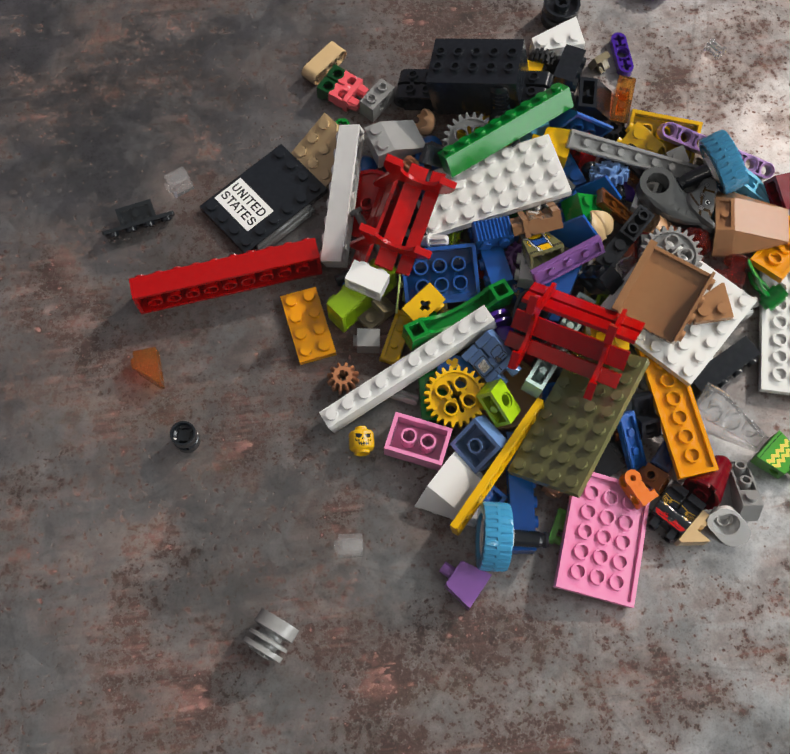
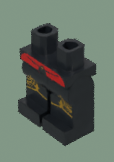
(667, 515)

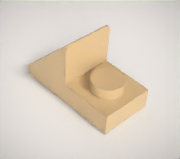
(692, 535)

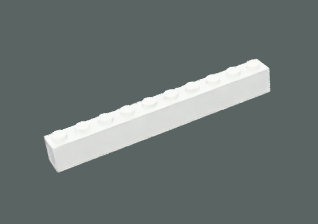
(408, 369)

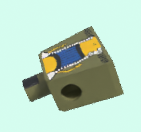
(541, 249)

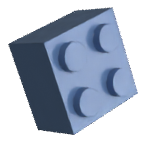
(479, 443)

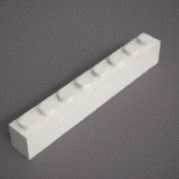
(342, 196)

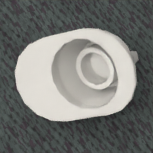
(729, 526)

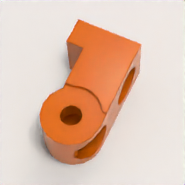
(636, 489)

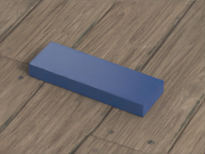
(631, 441)

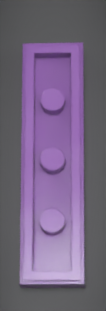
(568, 260)

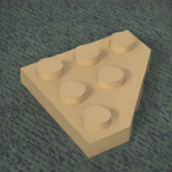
(317, 149)

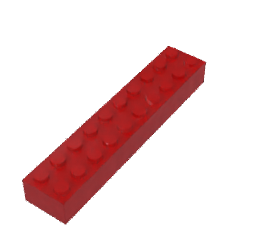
(225, 275)

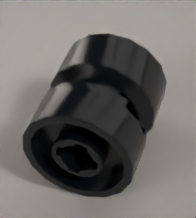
(185, 436)

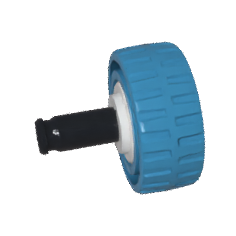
(721, 163)
(497, 536)

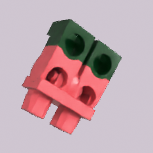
(341, 89)

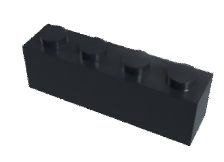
(726, 364)

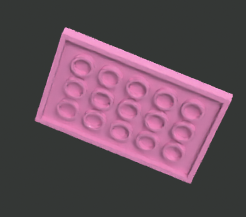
(602, 543)

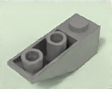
(744, 491)

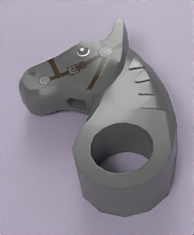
(676, 205)

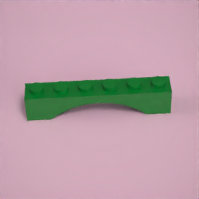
(425, 328)

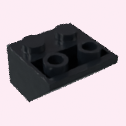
(593, 98)

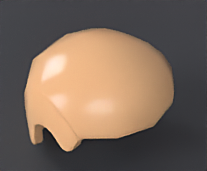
(426, 122)

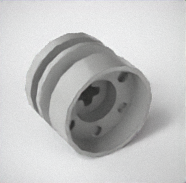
(270, 635)

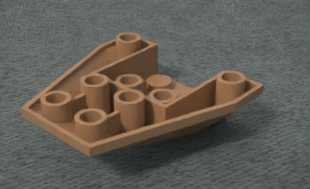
(747, 225)

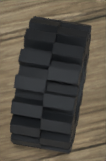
(545, 57)

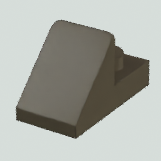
(377, 313)

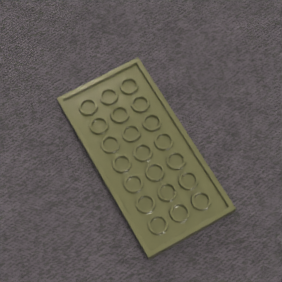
(575, 431)

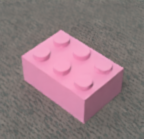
(417, 441)

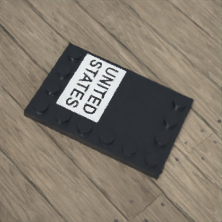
(263, 198)

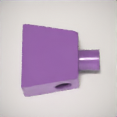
(464, 582)

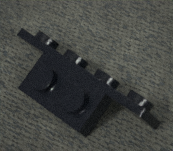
(137, 215)

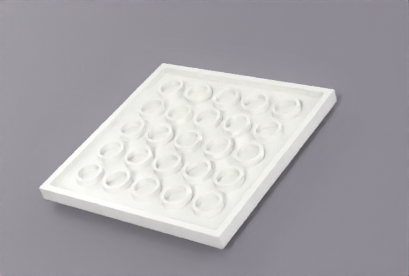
(701, 341)

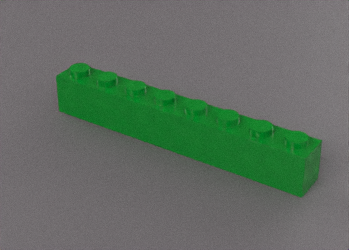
(505, 129)

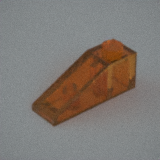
(622, 99)

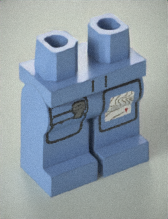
(490, 357)

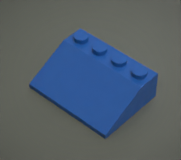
(449, 269)

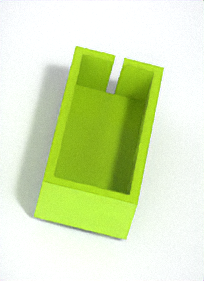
(348, 304)

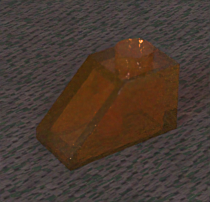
(148, 365)

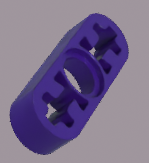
(623, 48)

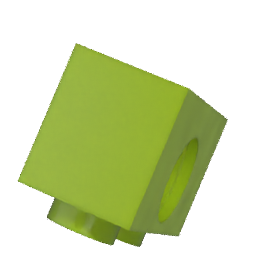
(498, 403)

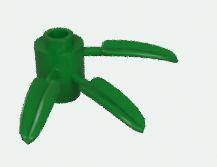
(773, 296)

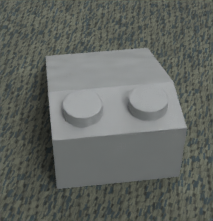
(393, 137)

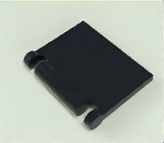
(610, 460)

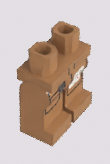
(537, 221)

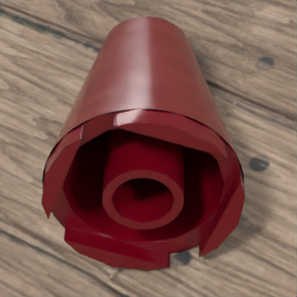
(711, 485)

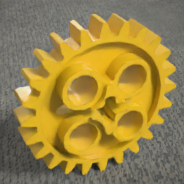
(439, 403)

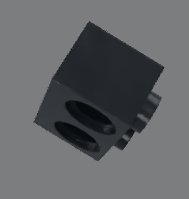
(600, 279)

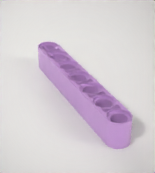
(691, 144)

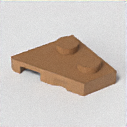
(715, 307)

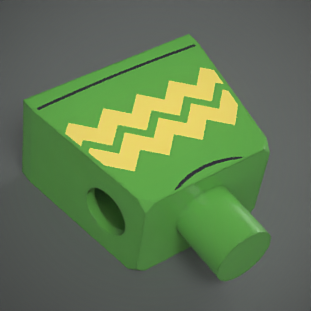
(774, 456)

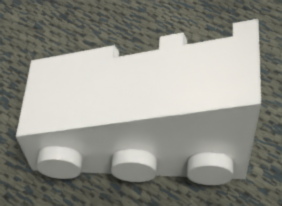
(558, 36)

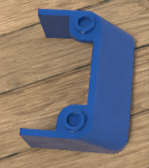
(579, 228)

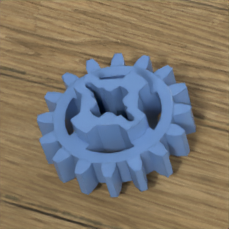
(615, 171)

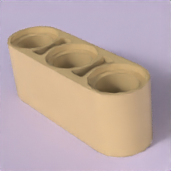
(321, 63)

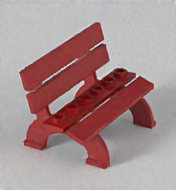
(391, 244)
(582, 312)

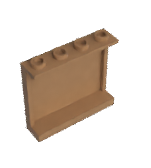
(663, 293)

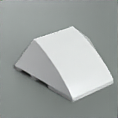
(450, 489)

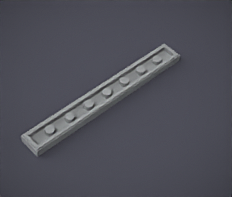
(625, 153)

